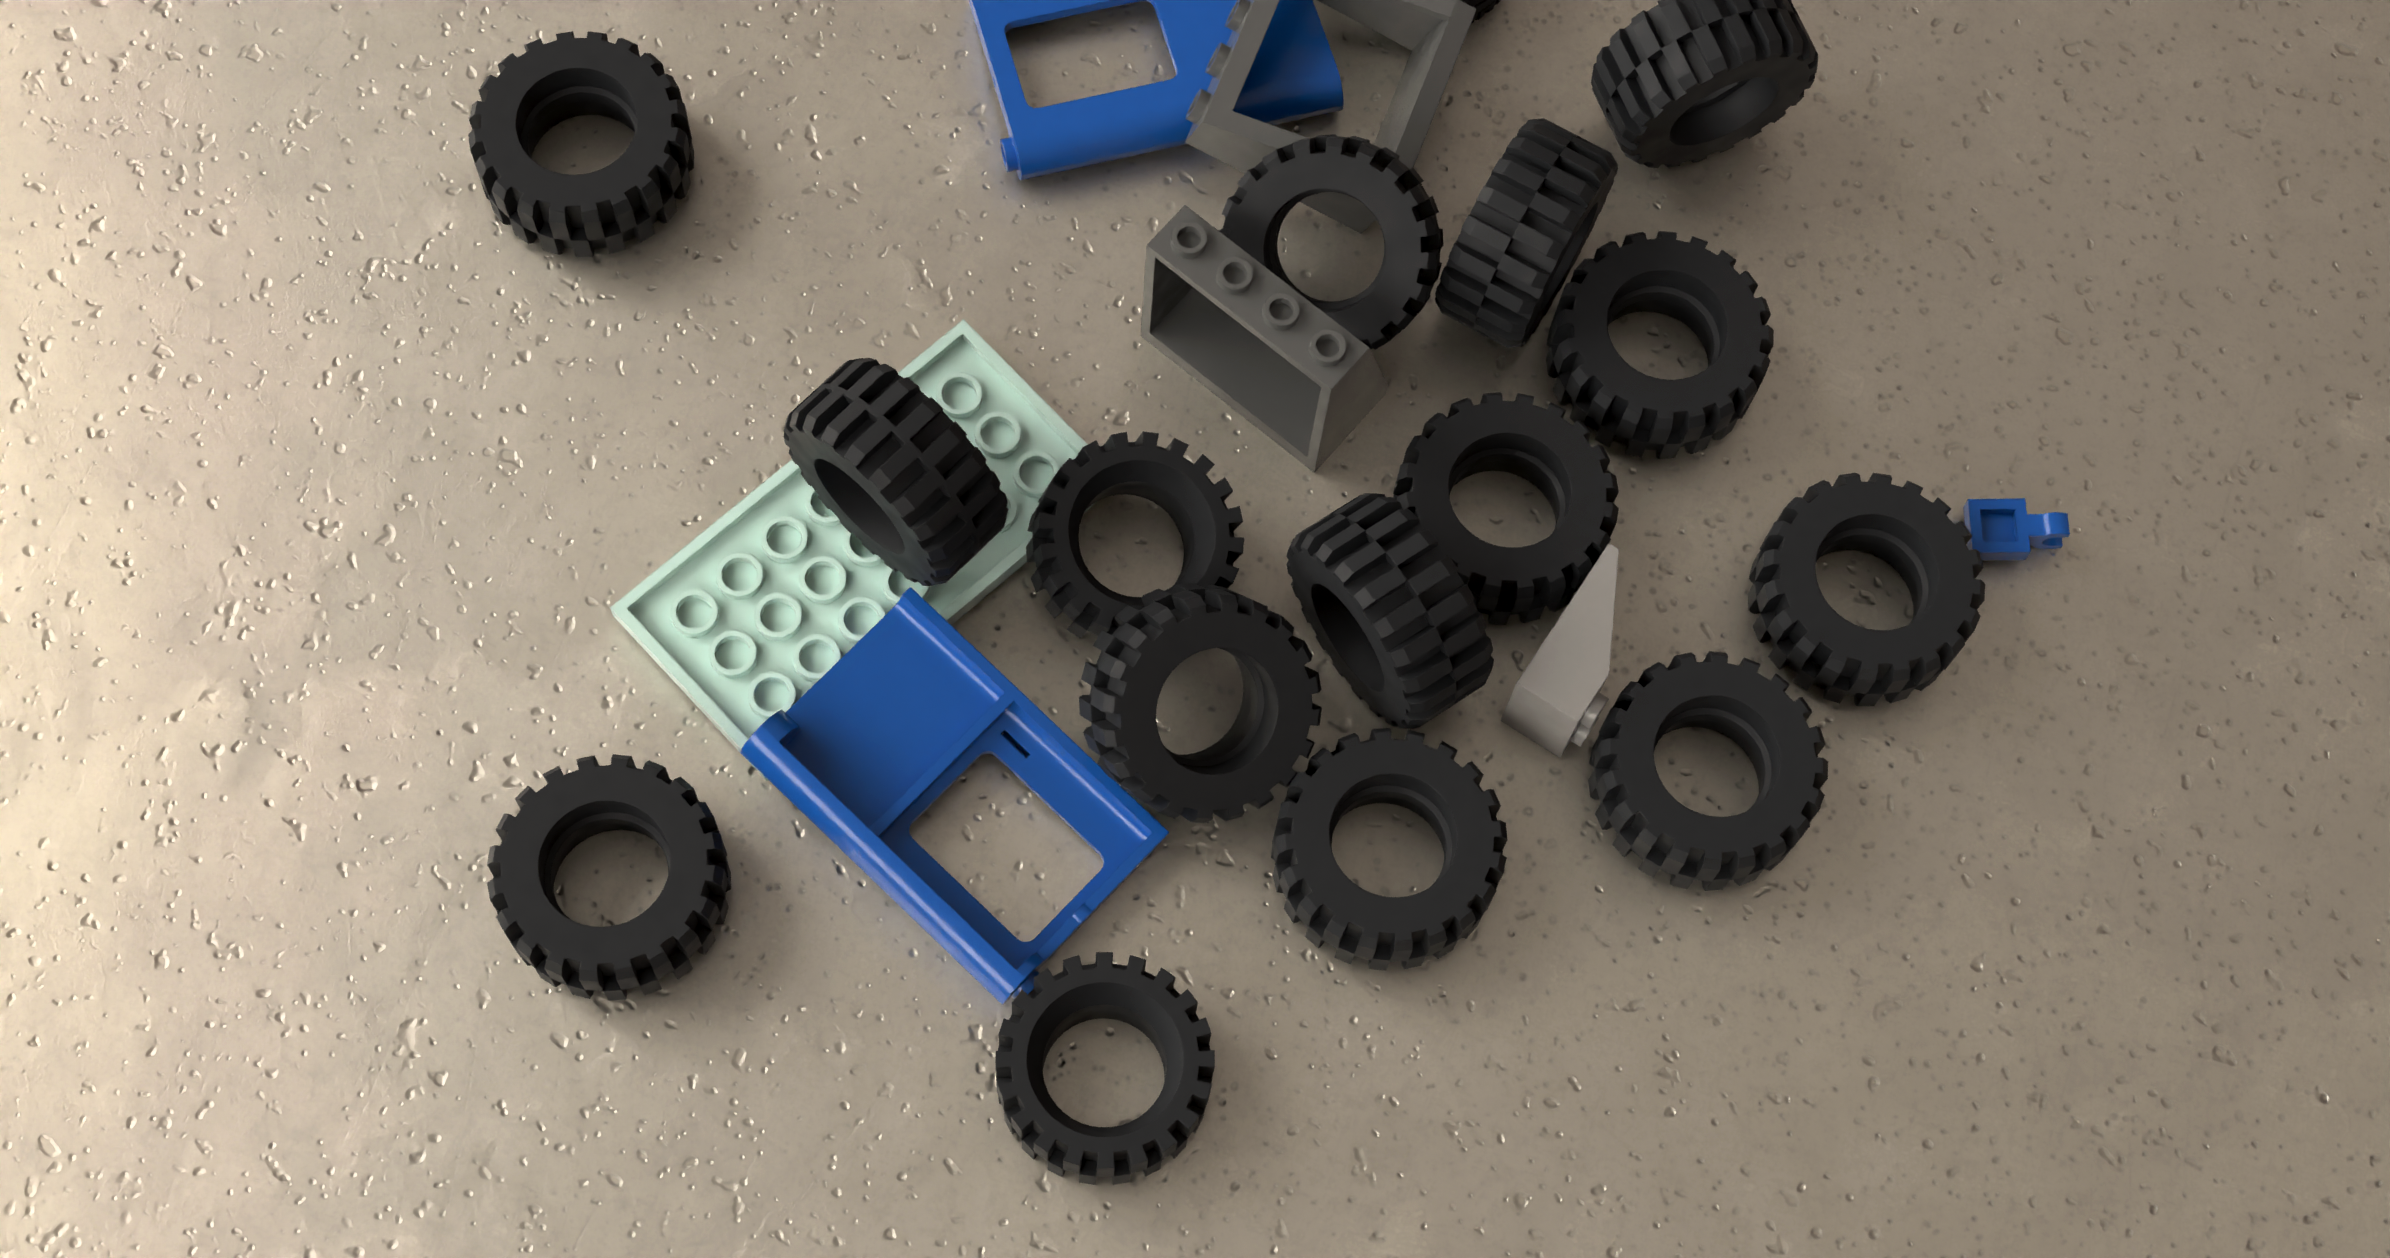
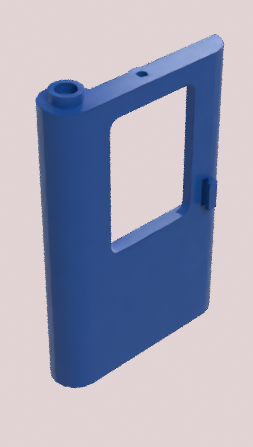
(1287, 82)
(894, 734)

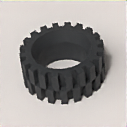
(1141, 471)
(1104, 993)

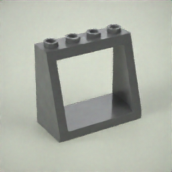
(1426, 27)
(1255, 340)

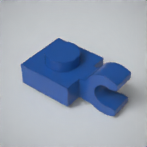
(2006, 531)

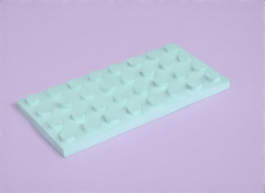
(787, 590)

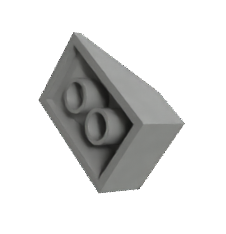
(1561, 687)

